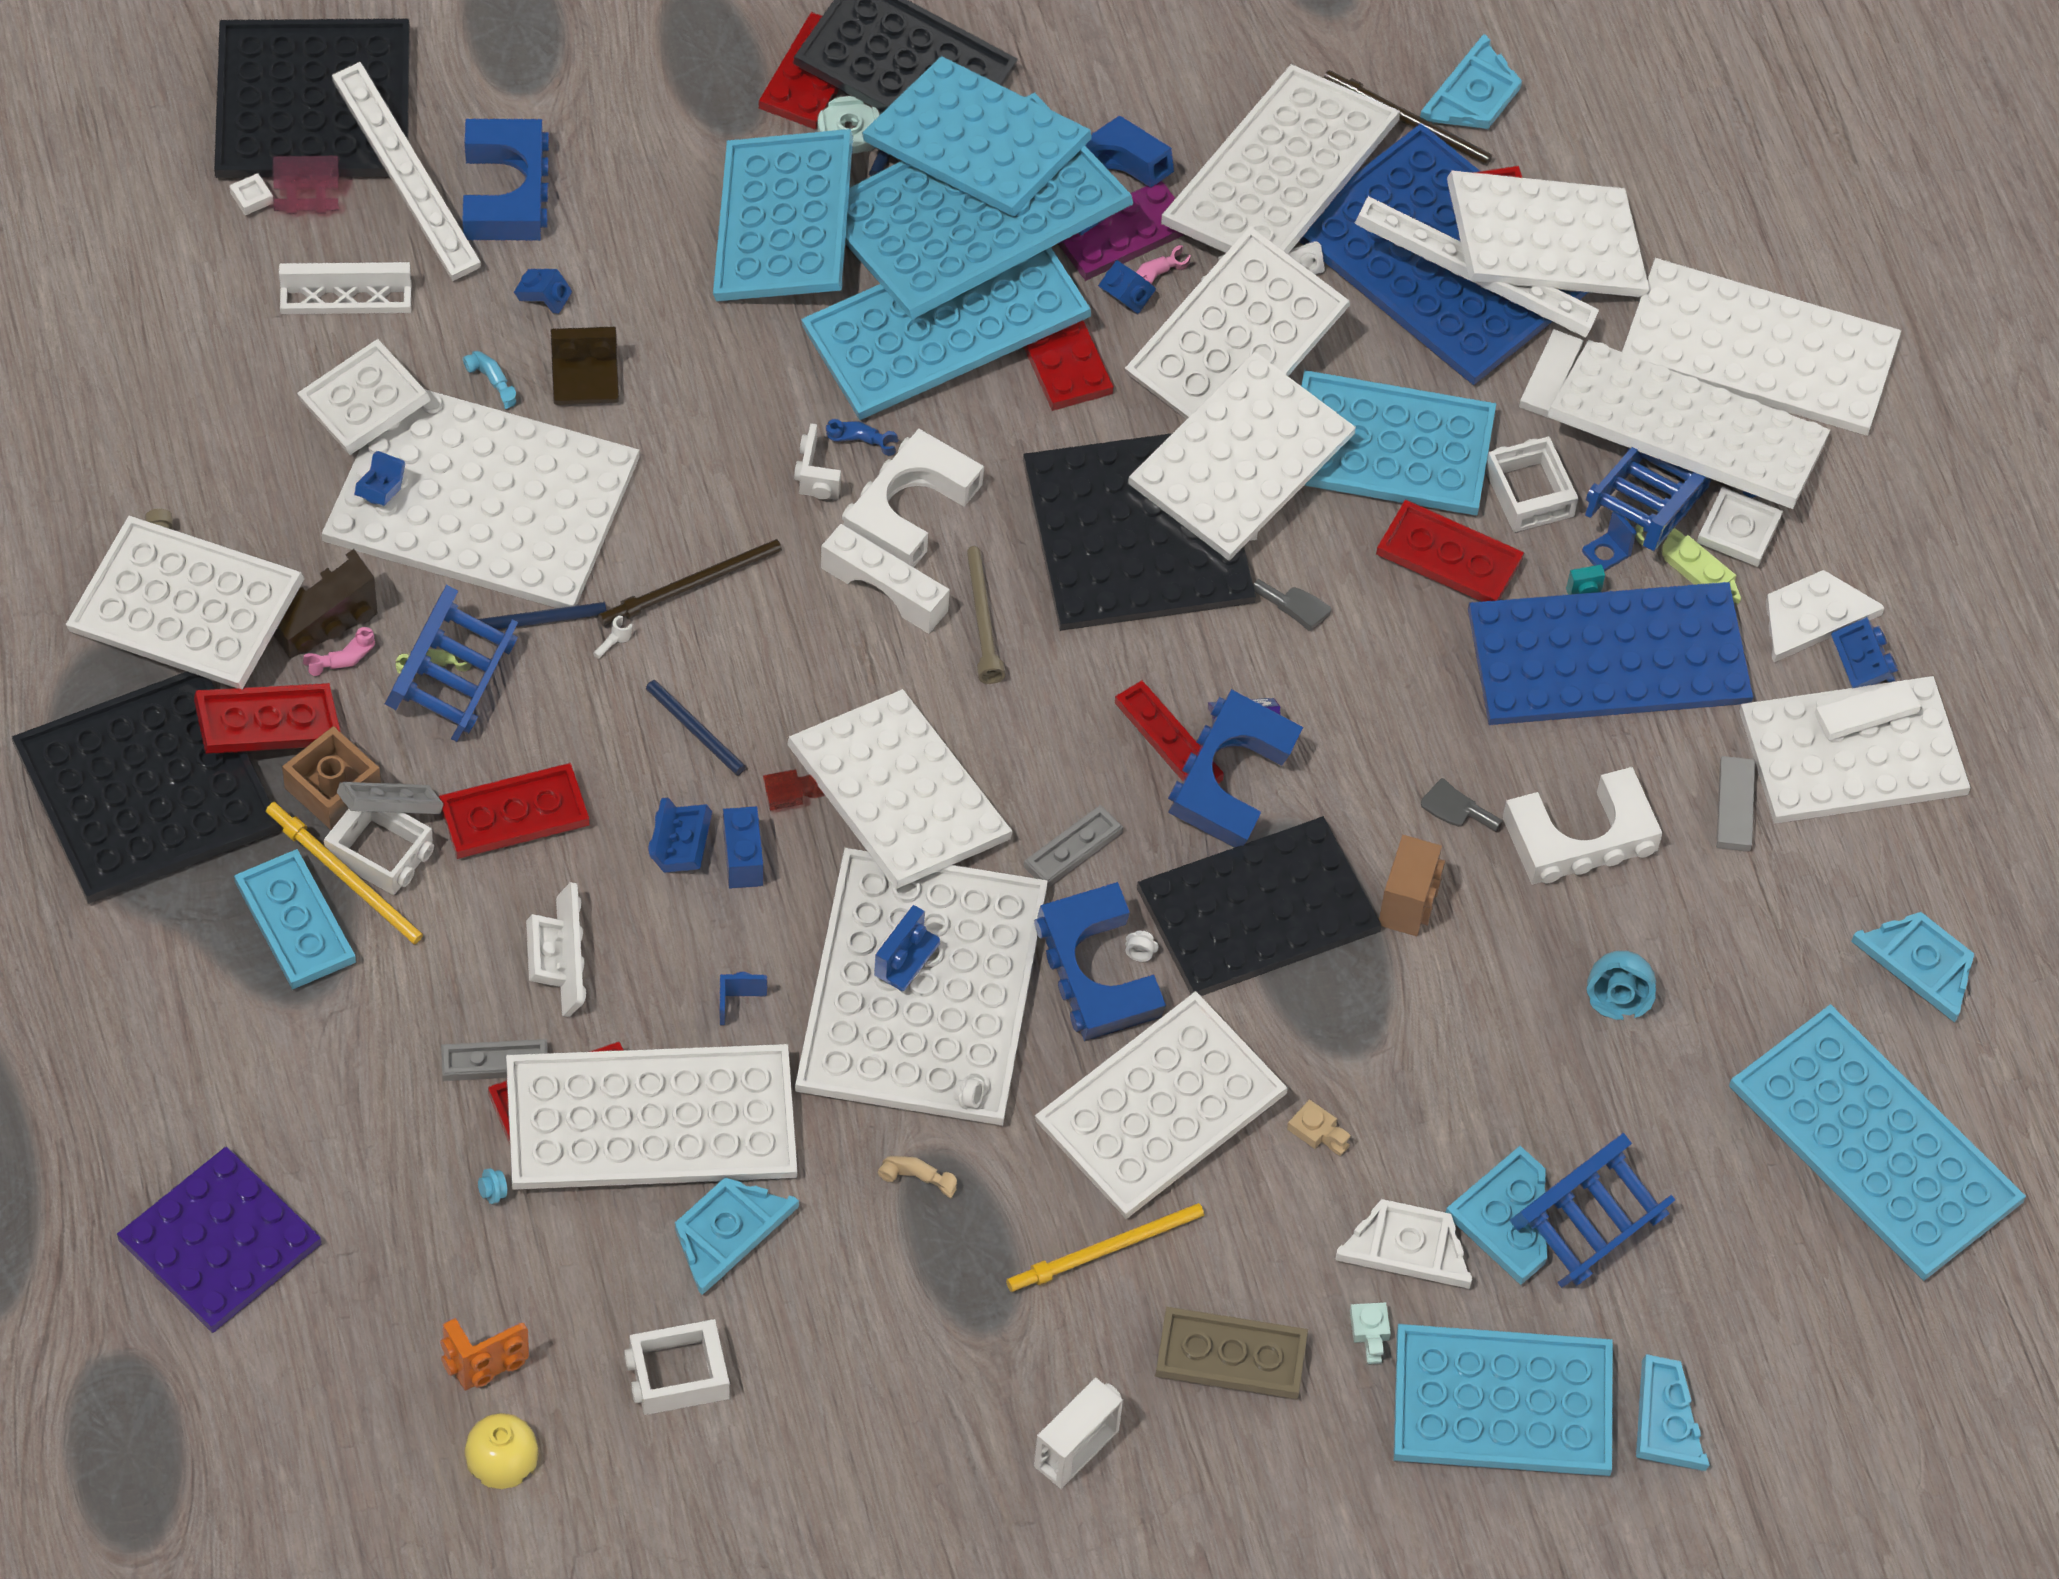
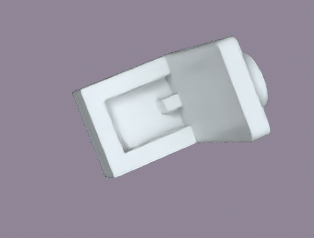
(815, 481)

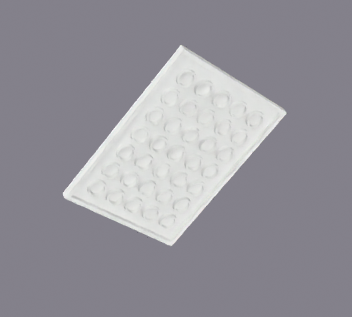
(489, 500)
(955, 1014)

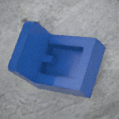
(544, 286)
(1127, 286)
(382, 479)

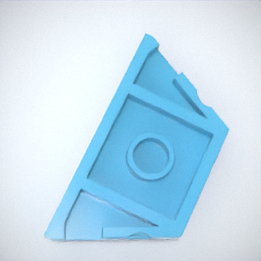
(1474, 90)
(1922, 958)
(727, 1227)

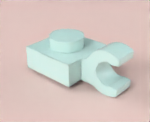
(1370, 1326)

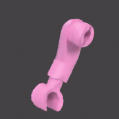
(1153, 268)
(348, 657)

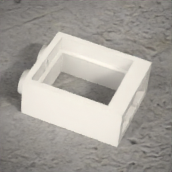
(1538, 510)
(354, 823)
(684, 1394)
(1078, 1432)

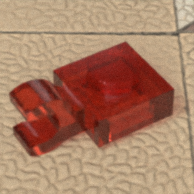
(787, 789)

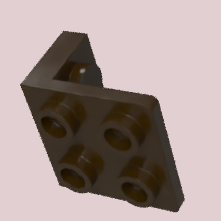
(584, 365)

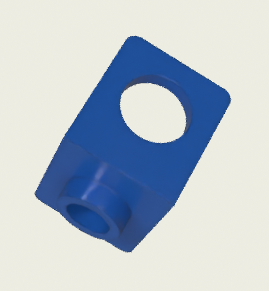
(1618, 538)
(740, 985)

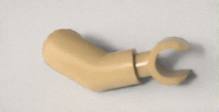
(915, 1167)

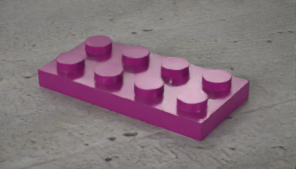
(1123, 234)

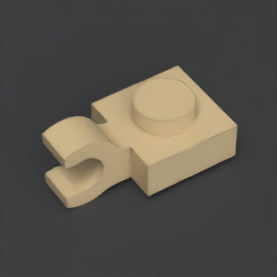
(1316, 1126)

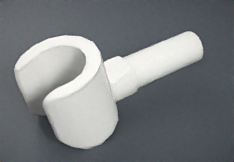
(617, 635)

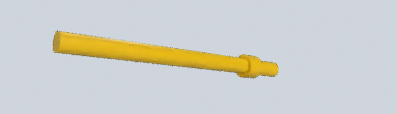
(296, 830)
(1043, 1271)

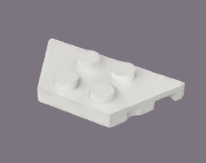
(1813, 610)
(1408, 1243)

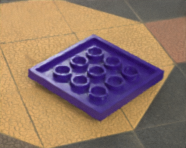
(219, 1239)

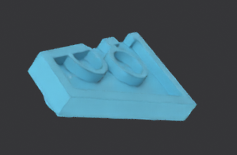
(1665, 1416)

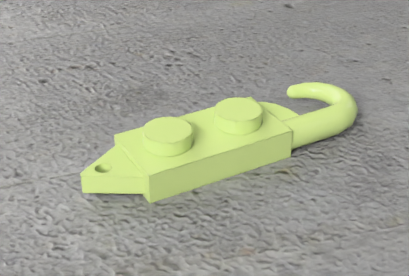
(1693, 561)

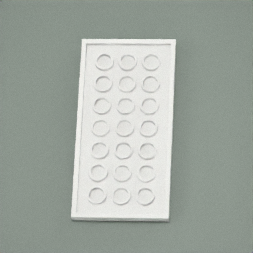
(1282, 163)
(1763, 345)
(1689, 423)
(650, 1116)

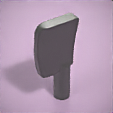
(1297, 603)
(1454, 807)

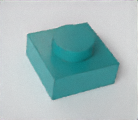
(1586, 580)

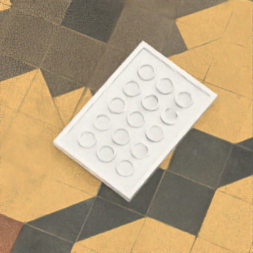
(1547, 234)
(1243, 306)
(1241, 455)
(185, 602)
(1861, 771)
(899, 788)
(1161, 1104)

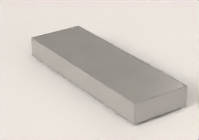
(389, 797)
(1735, 803)
(1073, 846)
(484, 1059)

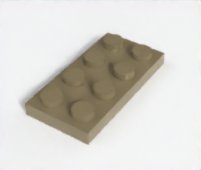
(1231, 1353)

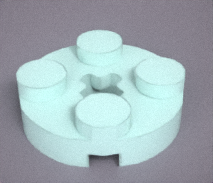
(852, 110)

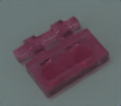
(306, 173)

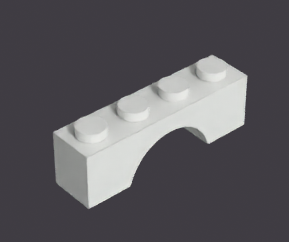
(914, 593)

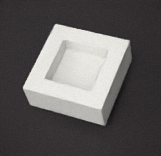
(251, 194)

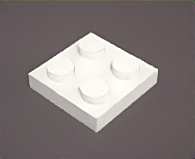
(1739, 526)

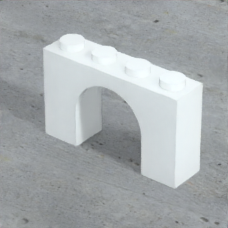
(919, 462)
(1552, 855)

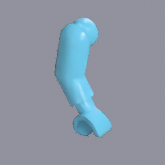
(491, 369)

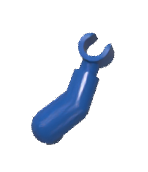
(854, 430)

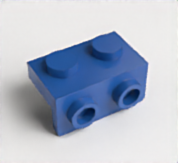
(679, 836)

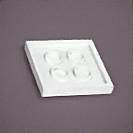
(363, 396)

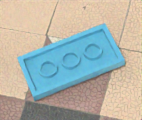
(295, 919)

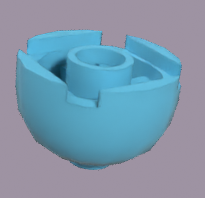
(1621, 985)

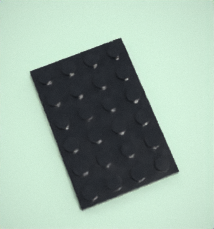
(887, 44)
(1258, 907)

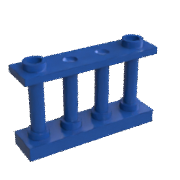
(1669, 510)
(420, 663)
(1562, 1197)

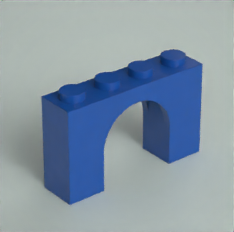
(1131, 150)
(520, 212)
(1200, 797)
(1094, 1006)

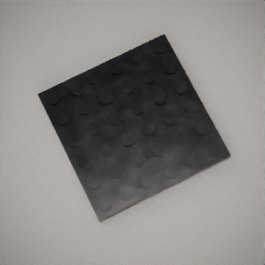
(282, 97)
(1114, 549)
(138, 790)

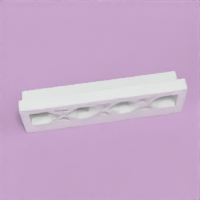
(345, 281)

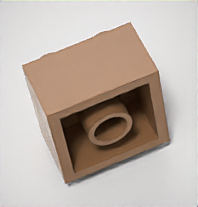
(320, 768)
(1412, 885)

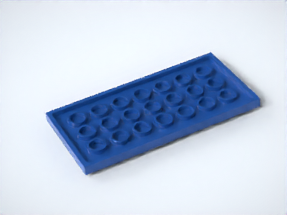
(1609, 653)

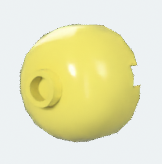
(501, 1450)

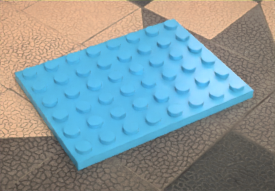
(939, 242)

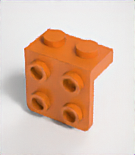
(482, 1362)

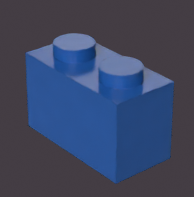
(743, 847)

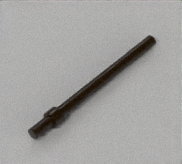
(1414, 120)
(632, 606)

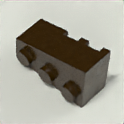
(328, 607)

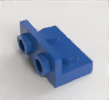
(1863, 654)
(905, 950)

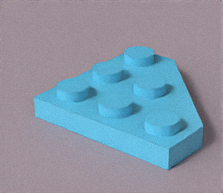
(1491, 1203)

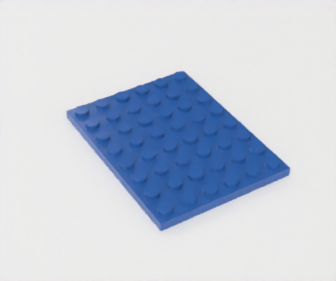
(1443, 310)

